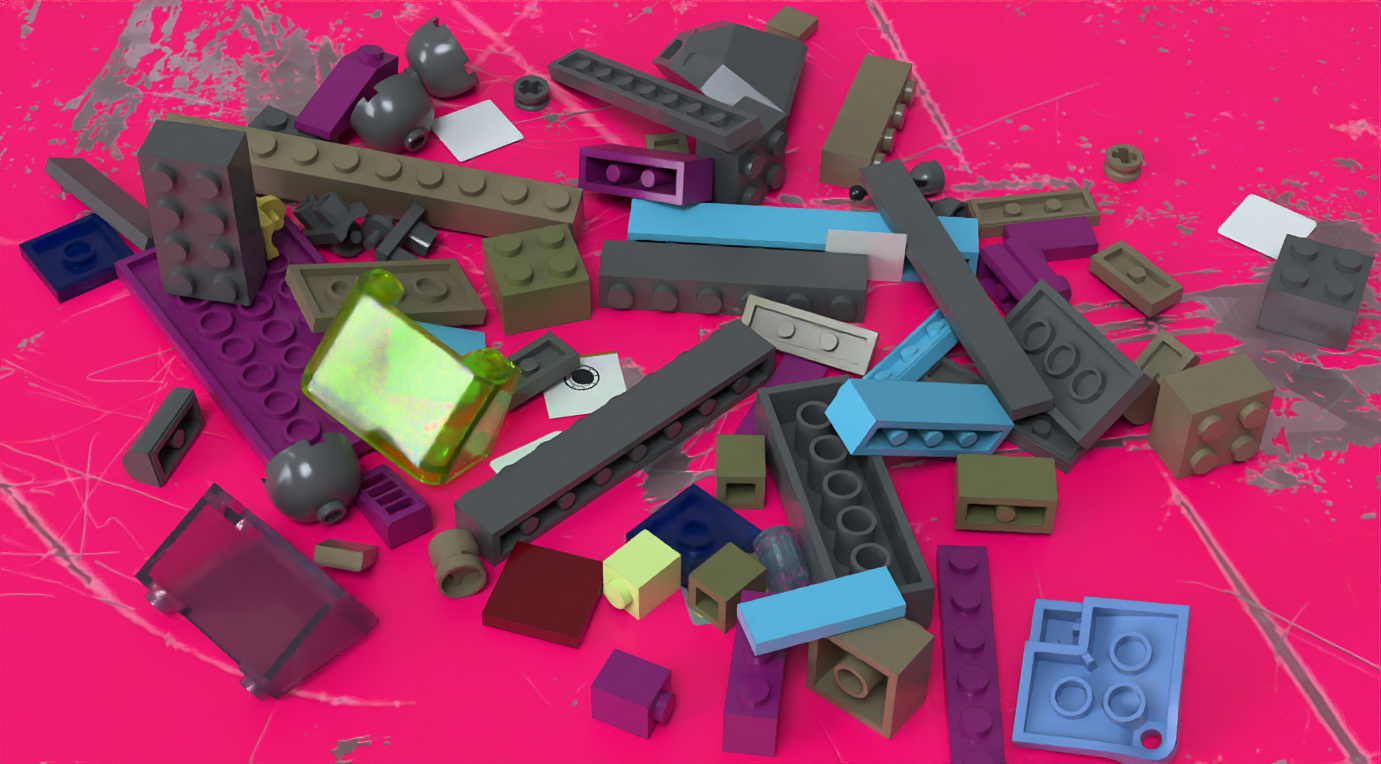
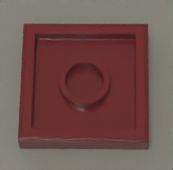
(545, 595)

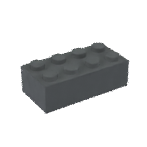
(203, 211)

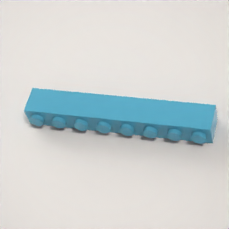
(774, 227)

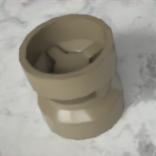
(457, 563)

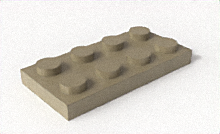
(433, 291)

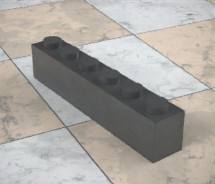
(721, 279)

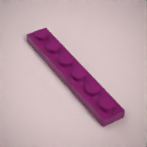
(968, 656)

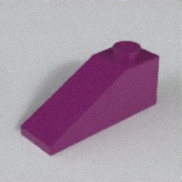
(351, 79)

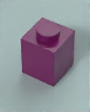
(632, 694)

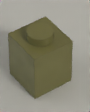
(740, 471)
(718, 585)

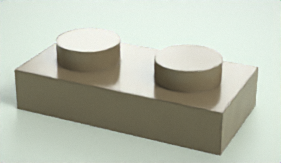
(1135, 278)

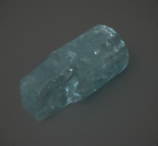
(783, 557)

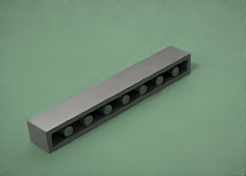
(615, 441)

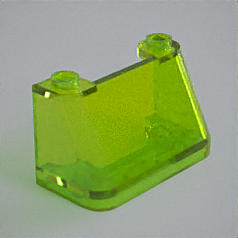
(407, 387)

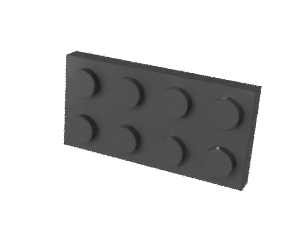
(1077, 363)

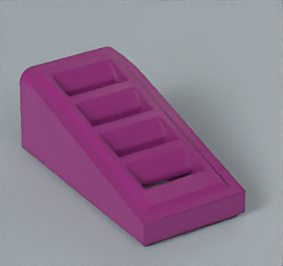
(401, 526)

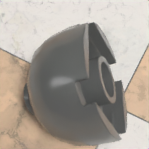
(438, 61)
(396, 116)
(314, 480)

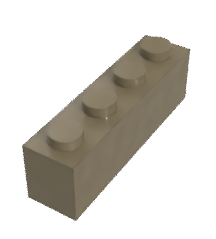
(867, 120)

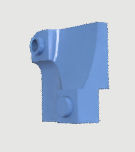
(1103, 679)

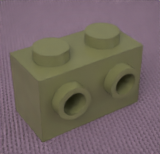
(1003, 489)

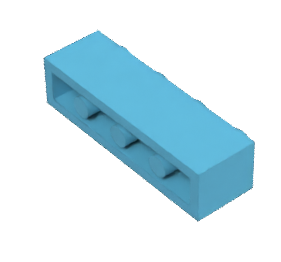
(918, 418)

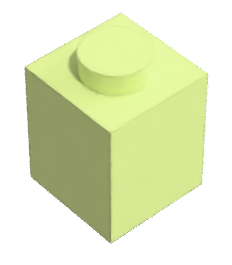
(641, 574)

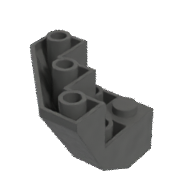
(734, 62)

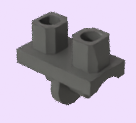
(332, 223)
(392, 240)

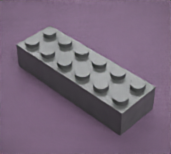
(837, 500)

